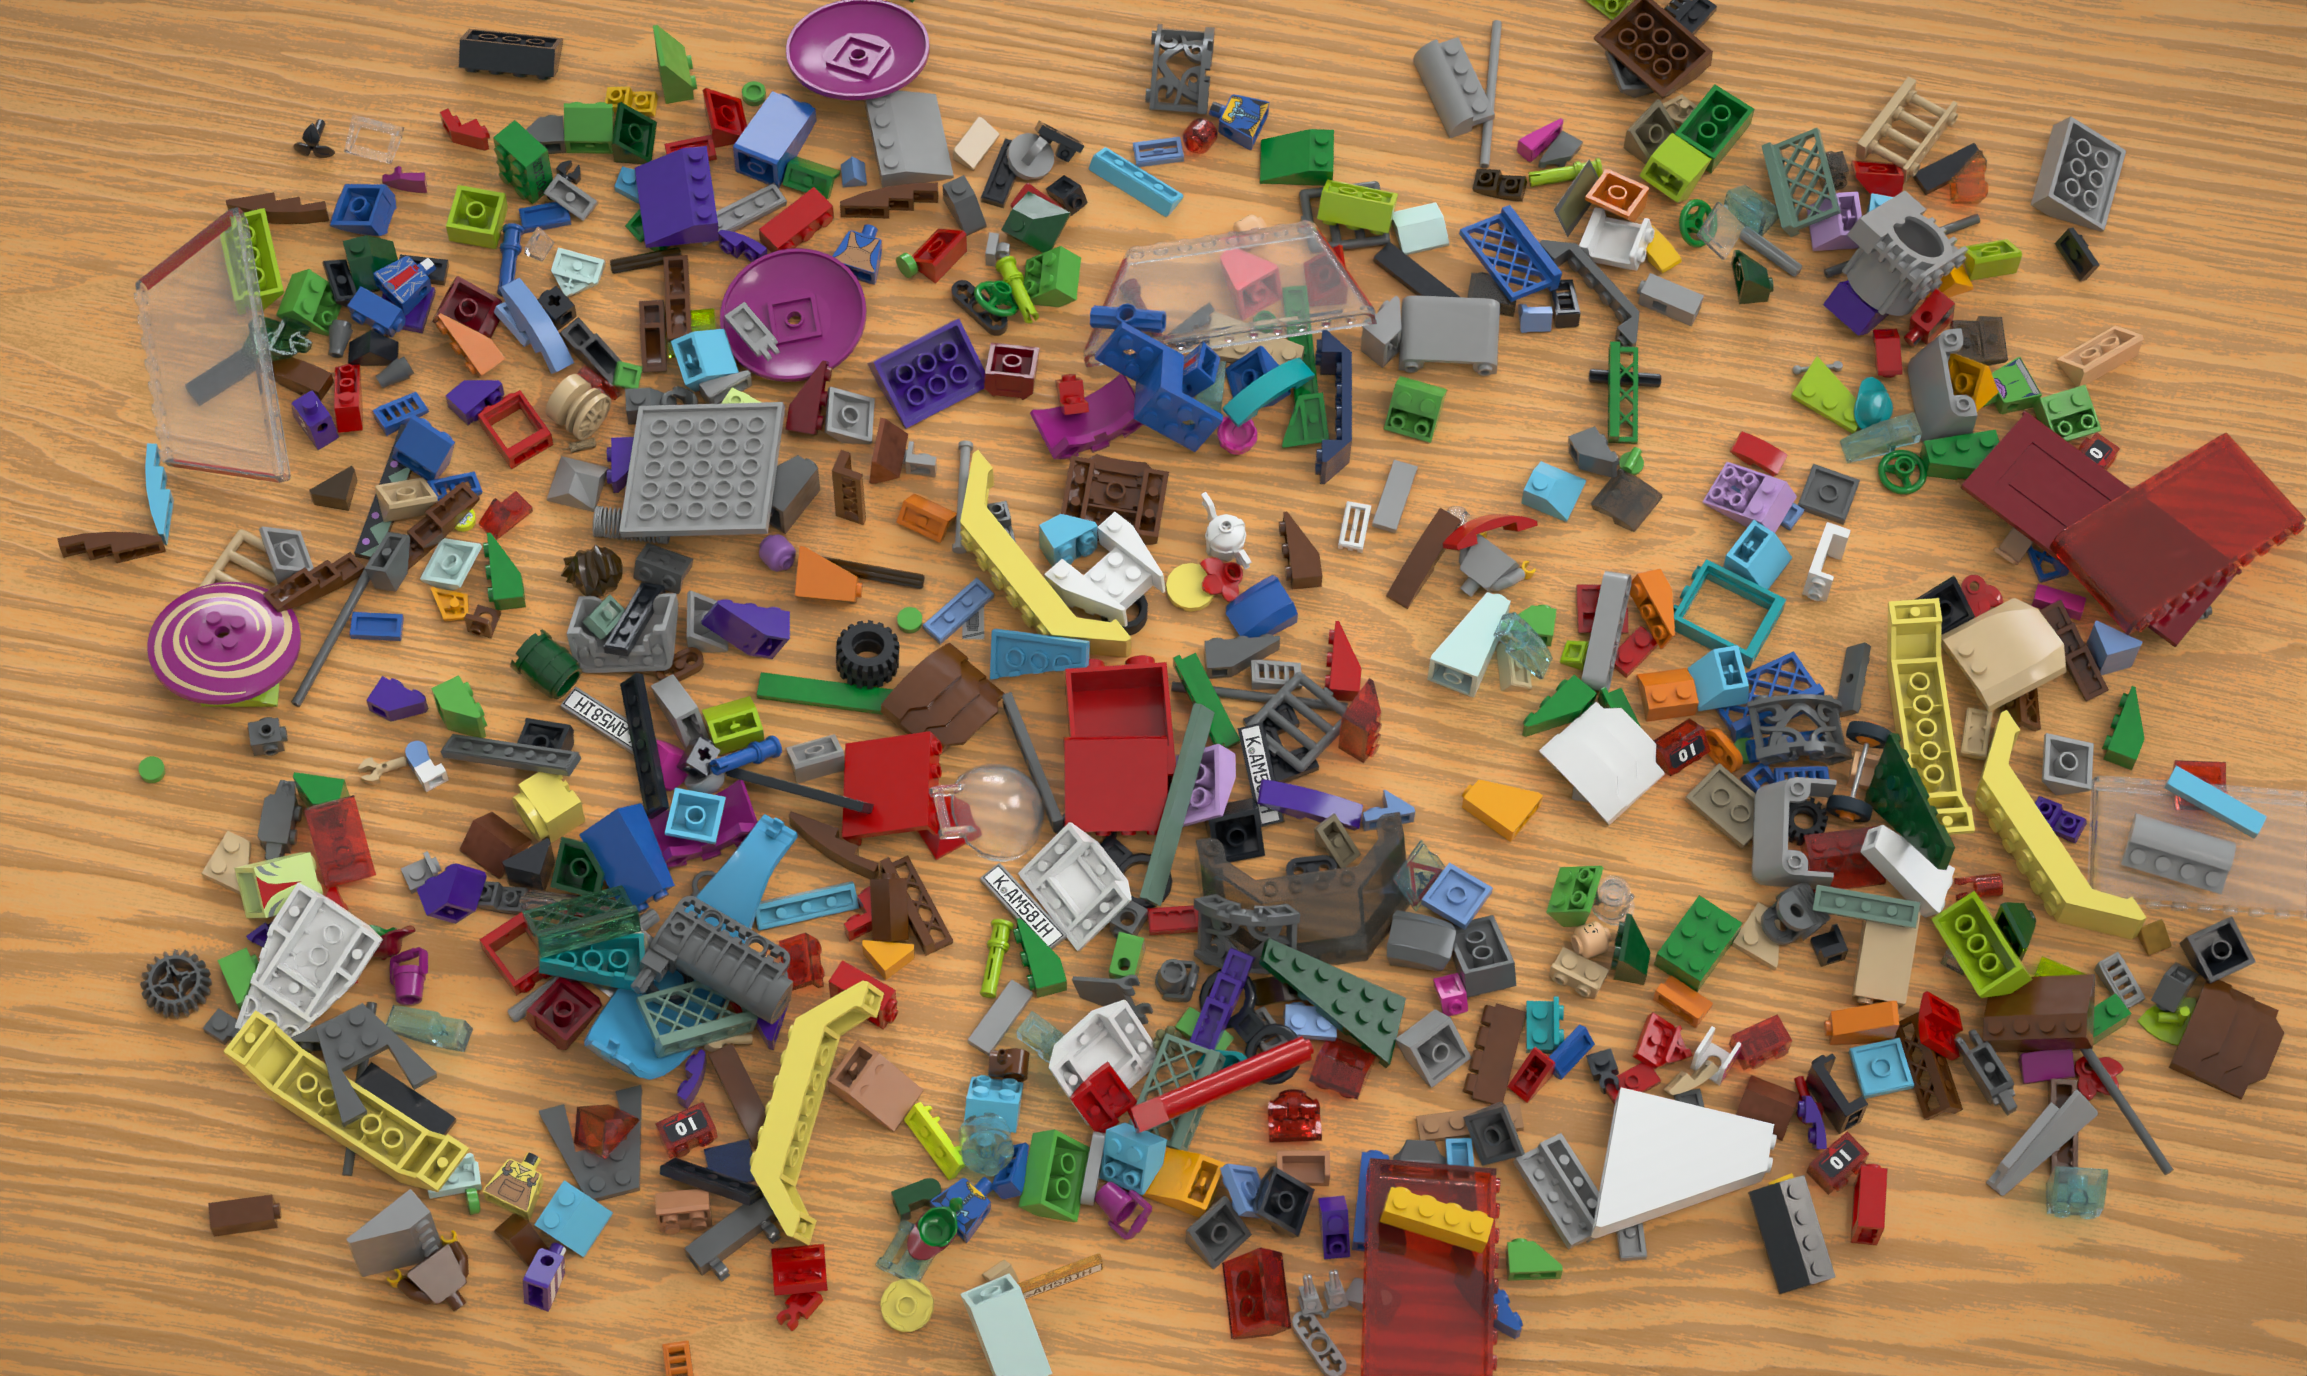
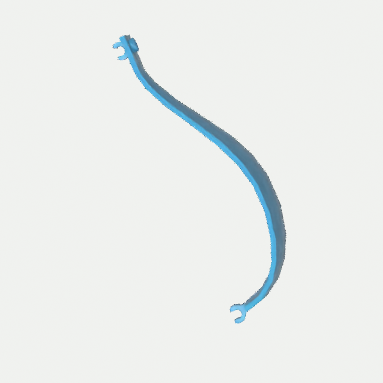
(735, 890)

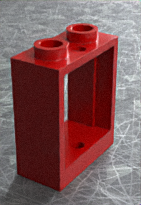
(527, 447)
(499, 938)
(847, 976)
(1869, 1204)

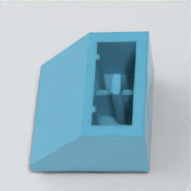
(704, 356)
(1067, 538)
(1758, 556)
(1720, 679)
(995, 1097)
(1131, 1157)

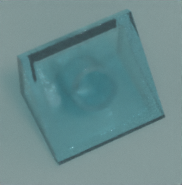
(1751, 209)

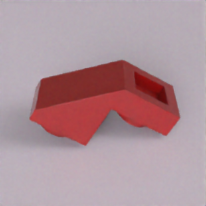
(468, 134)
(1887, 352)
(1071, 395)
(860, 924)

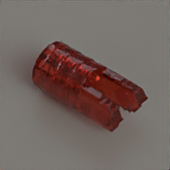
(598, 382)
(1984, 885)

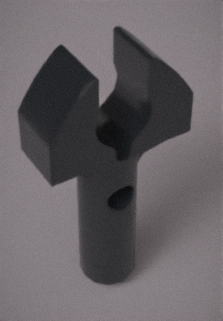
(573, 177)

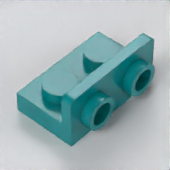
(1543, 1025)

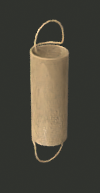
(582, 444)

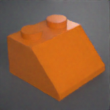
(1619, 195)
(1667, 694)

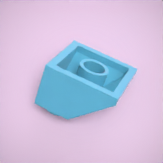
(1552, 491)
(695, 815)

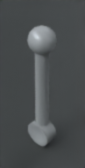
(1837, 366)

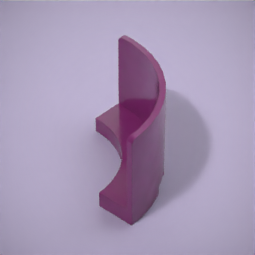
(1108, 417)
(735, 825)

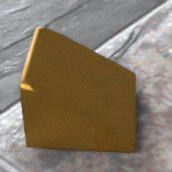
(2154, 937)

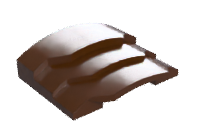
(1110, 485)
(943, 697)
(2228, 1040)

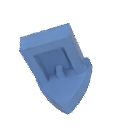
(1534, 318)

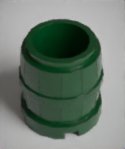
(547, 665)

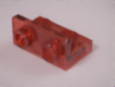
(805, 961)

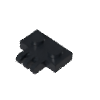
(1691, 13)

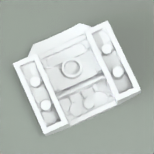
(1605, 759)

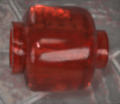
(1200, 136)

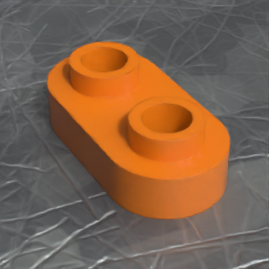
(1723, 750)

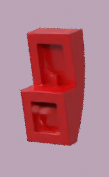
(1757, 451)

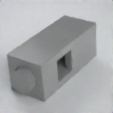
(1670, 299)

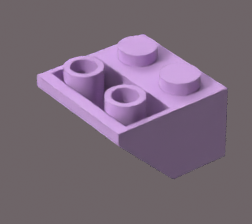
(1833, 231)

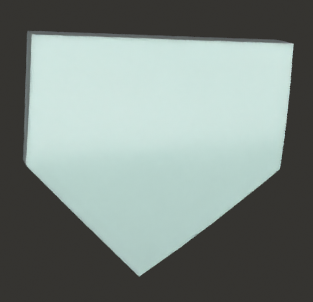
(576, 271)
(464, 1177)

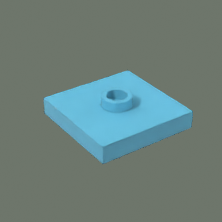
(1881, 1068)

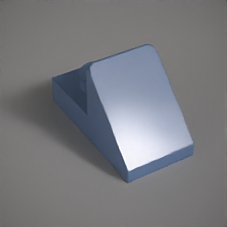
(1391, 805)

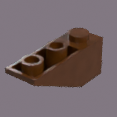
(1303, 559)

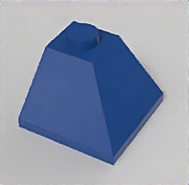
(1249, 369)

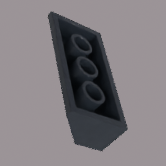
(510, 53)
(1791, 1234)

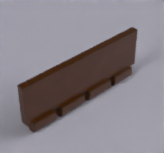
(1499, 1051)

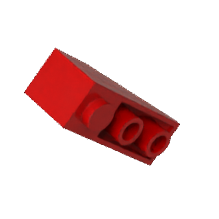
(348, 398)
(1345, 668)

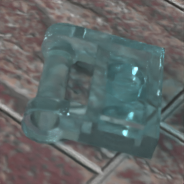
(907, 1267)

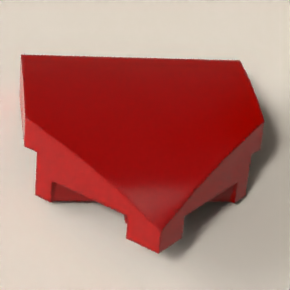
(1660, 1043)

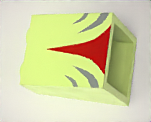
(269, 883)

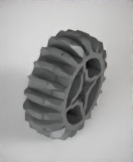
(154, 991)

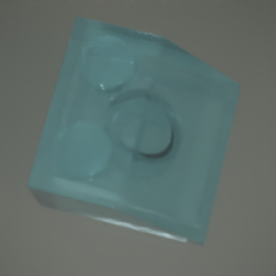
(2076, 1192)

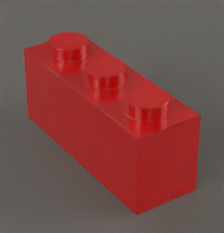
(797, 222)

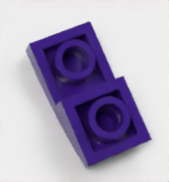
(737, 244)
(2062, 822)
(695, 1072)
(1810, 1114)

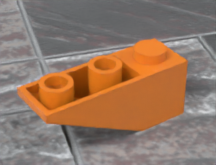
(475, 347)
(1655, 602)

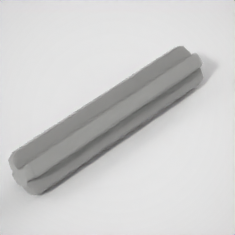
(1770, 251)

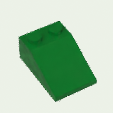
(1298, 158)

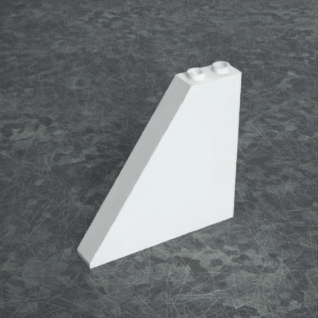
(1674, 1157)

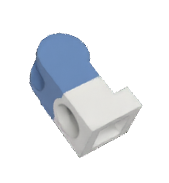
(422, 766)

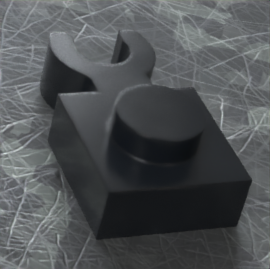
(1604, 1068)

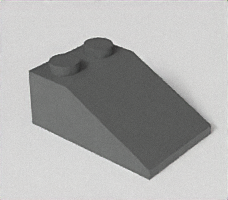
(1483, 957)

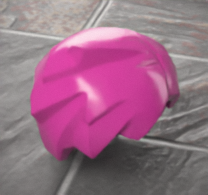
(1236, 439)

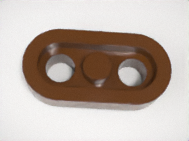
(680, 666)

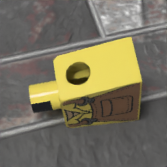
(516, 1186)

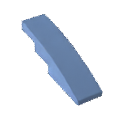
(533, 319)

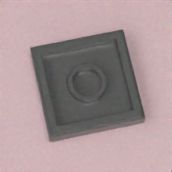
(1828, 494)

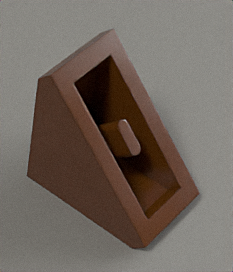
(520, 1238)

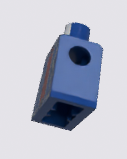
(405, 282)
(1199, 370)

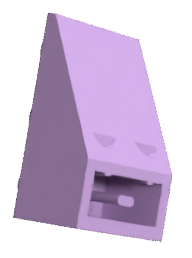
(1761, 496)

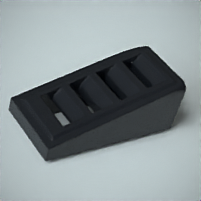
(1571, 313)

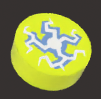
(467, 522)

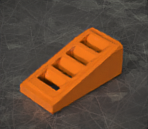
(676, 1348)

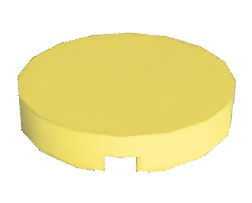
(1185, 587)
(907, 1305)

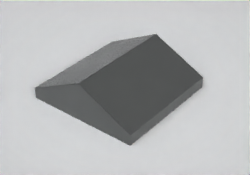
(1626, 80)

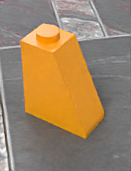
(1501, 806)

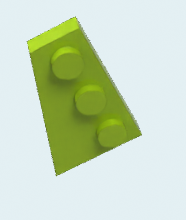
(1826, 396)

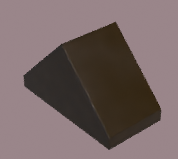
(336, 491)

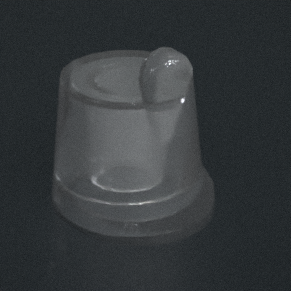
(1613, 900)

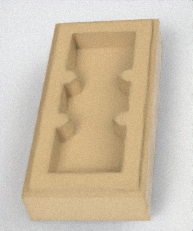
(1976, 734)

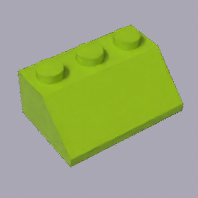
(1357, 207)

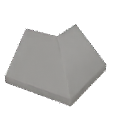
(577, 484)

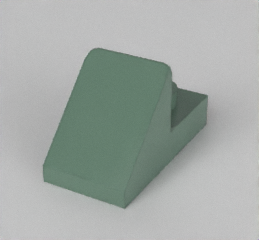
(604, 617)

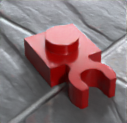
(799, 1306)

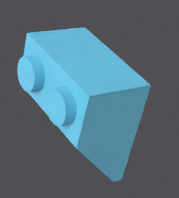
(573, 1218)

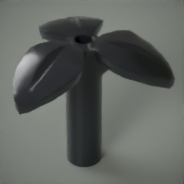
(312, 137)

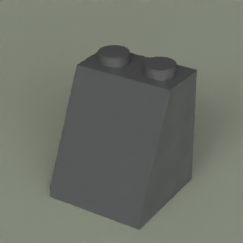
(793, 491)

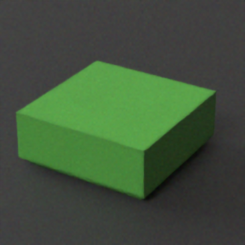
(627, 375)

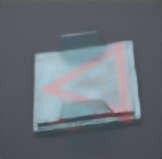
(1418, 874)

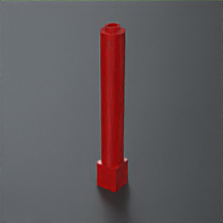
(1220, 1084)

